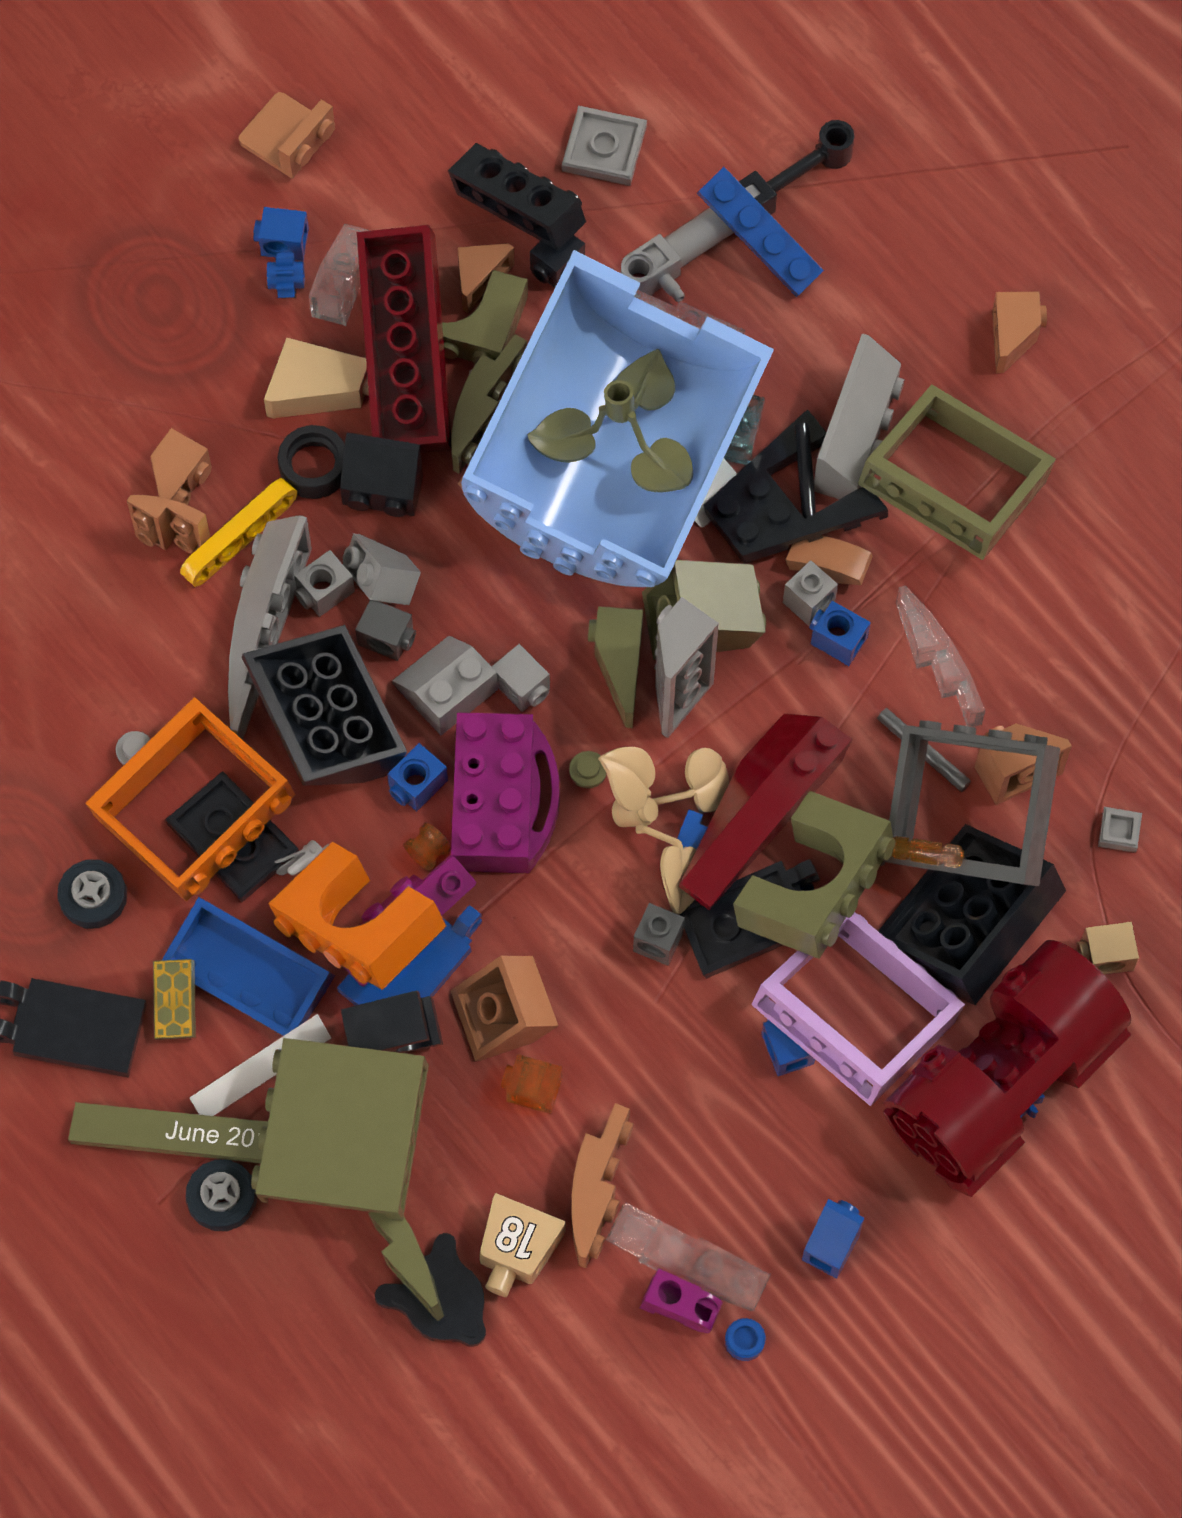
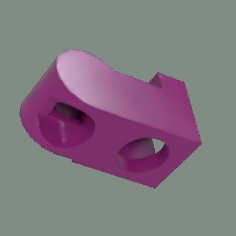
(681, 1301)

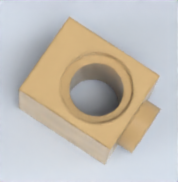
(1110, 947)

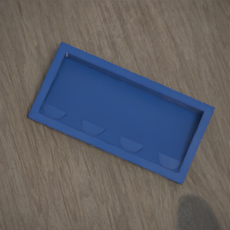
(249, 968)

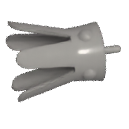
(301, 859)

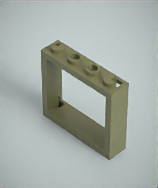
(937, 509)

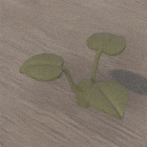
(644, 383)

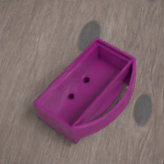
(506, 785)

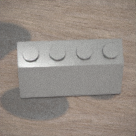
(858, 418)
(683, 661)

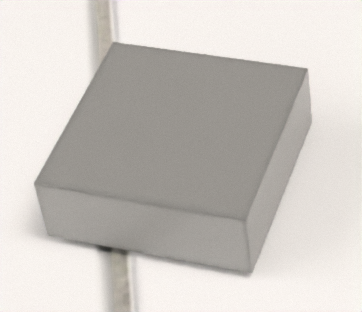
(1120, 829)

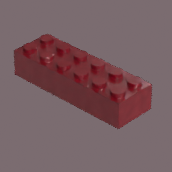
(404, 336)

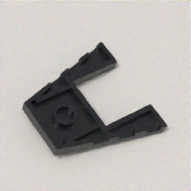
(763, 521)

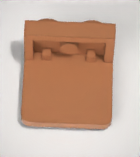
(288, 132)

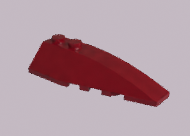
(761, 800)

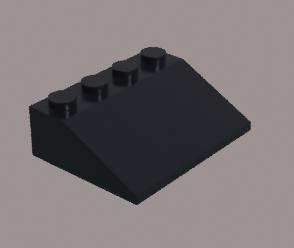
(326, 708)
(971, 925)

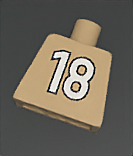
(517, 1243)

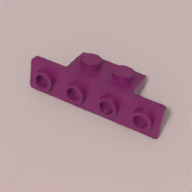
(443, 886)

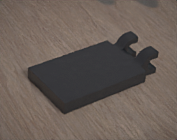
(715, 932)
(72, 1026)

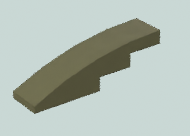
(407, 1261)

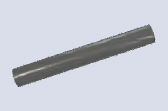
(933, 757)

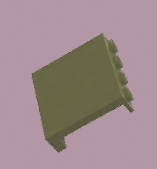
(341, 1127)

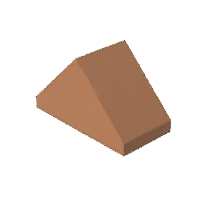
(476, 269)

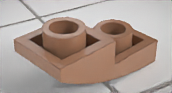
(837, 558)

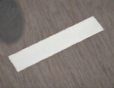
(253, 1071)

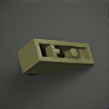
(617, 651)

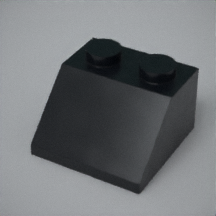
(381, 475)

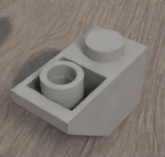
(381, 571)

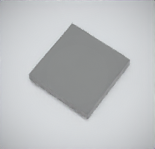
(604, 145)

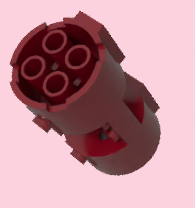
(1050, 1025)

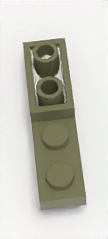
(480, 399)

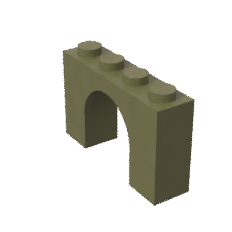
(491, 324)
(813, 918)

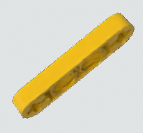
(238, 532)

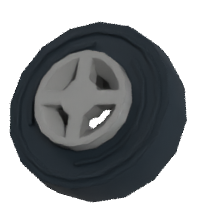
(87, 880)
(212, 1183)

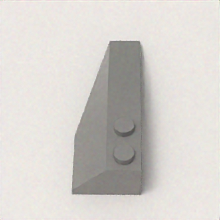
(264, 606)

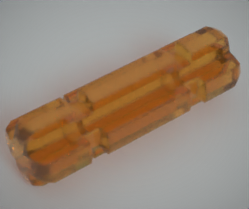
(928, 852)

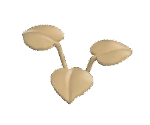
(631, 775)

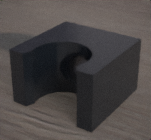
(393, 1024)

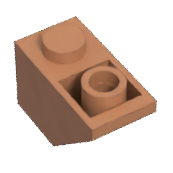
(179, 466)

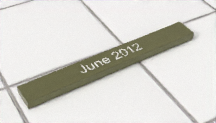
(166, 1132)

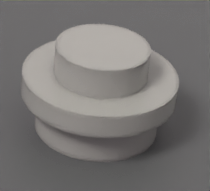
(129, 745)

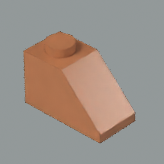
(1016, 325)

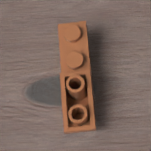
(591, 1196)

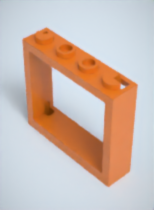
(157, 756)

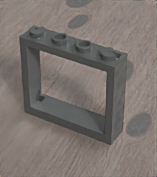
(909, 783)

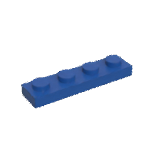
(760, 231)

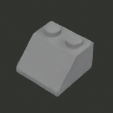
(447, 682)

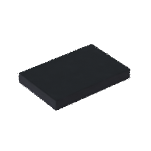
(210, 814)

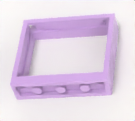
(832, 1048)

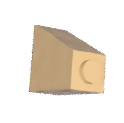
(315, 381)

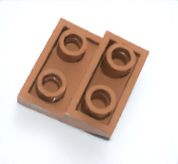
(164, 520)

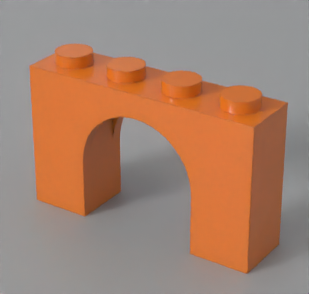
(370, 951)

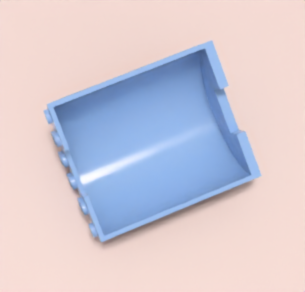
(591, 511)

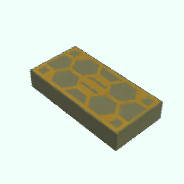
(174, 999)

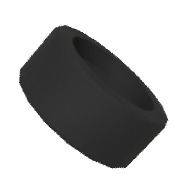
(312, 436)

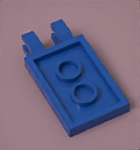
(428, 969)

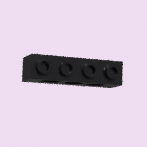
(517, 195)

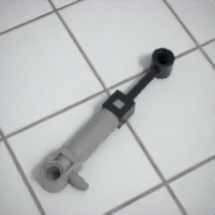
(664, 257)

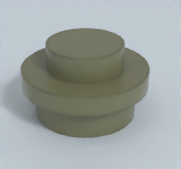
(587, 770)

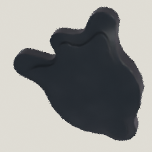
(458, 1293)

